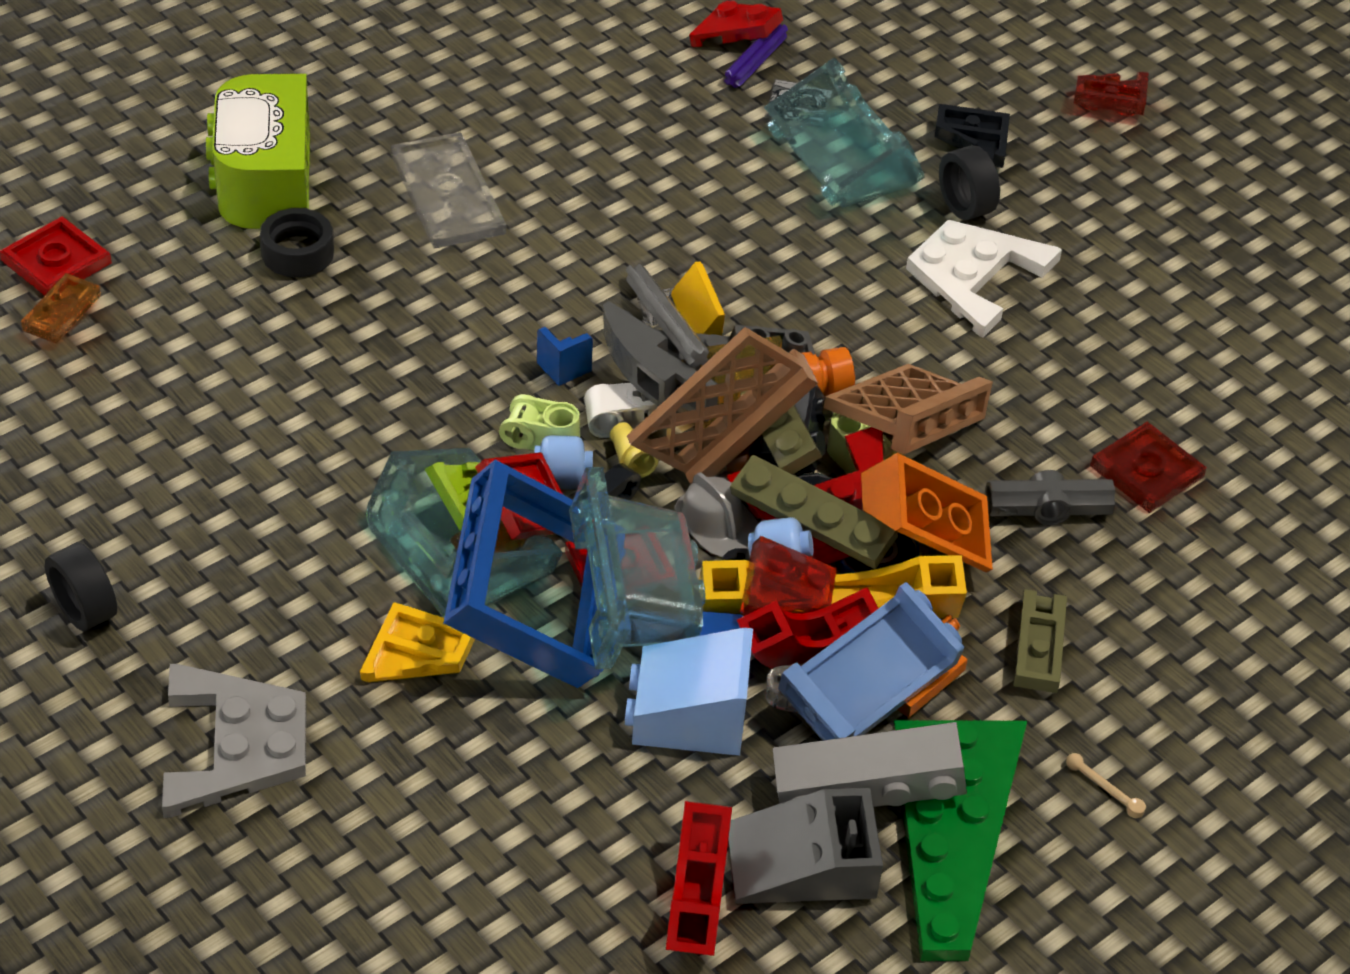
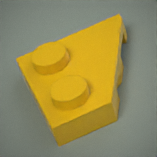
(415, 646)

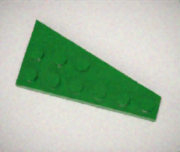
(956, 838)

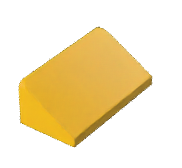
(698, 301)

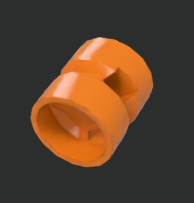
(832, 369)

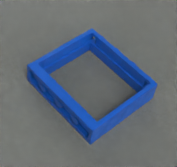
(466, 608)

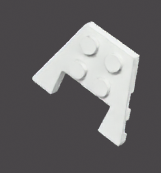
(965, 257)

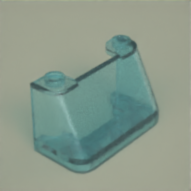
(842, 138)
(418, 528)

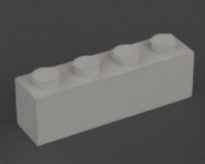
(894, 764)

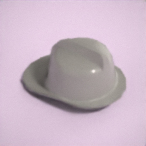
(715, 515)

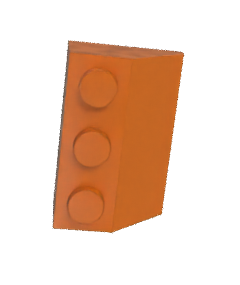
(929, 508)

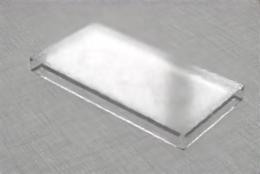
(448, 190)

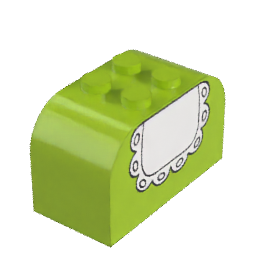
(259, 147)

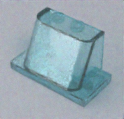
(638, 570)

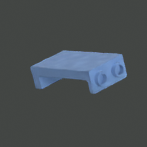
(873, 667)

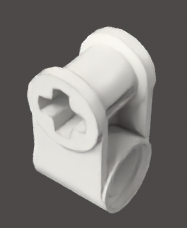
(614, 404)

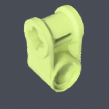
(538, 421)

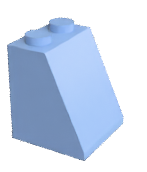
(692, 693)

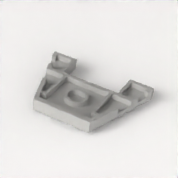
(256, 737)

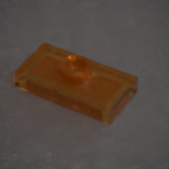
(61, 308)

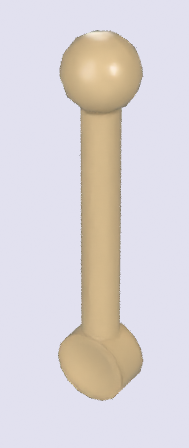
(1134, 807)

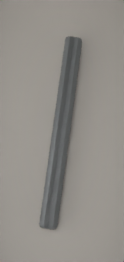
(667, 316)

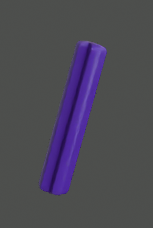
(754, 57)

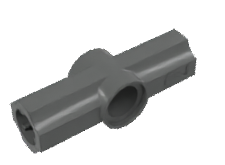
(1050, 497)

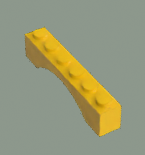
(936, 576)

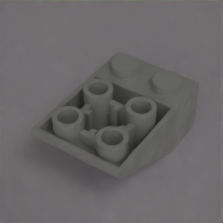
(807, 849)

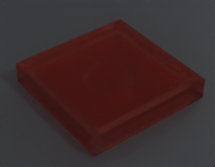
(1148, 467)

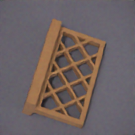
(913, 405)
(738, 421)

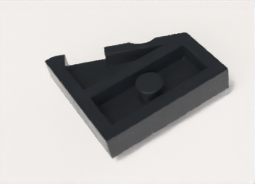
(974, 127)

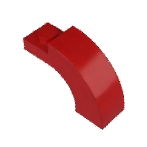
(797, 637)
(699, 878)

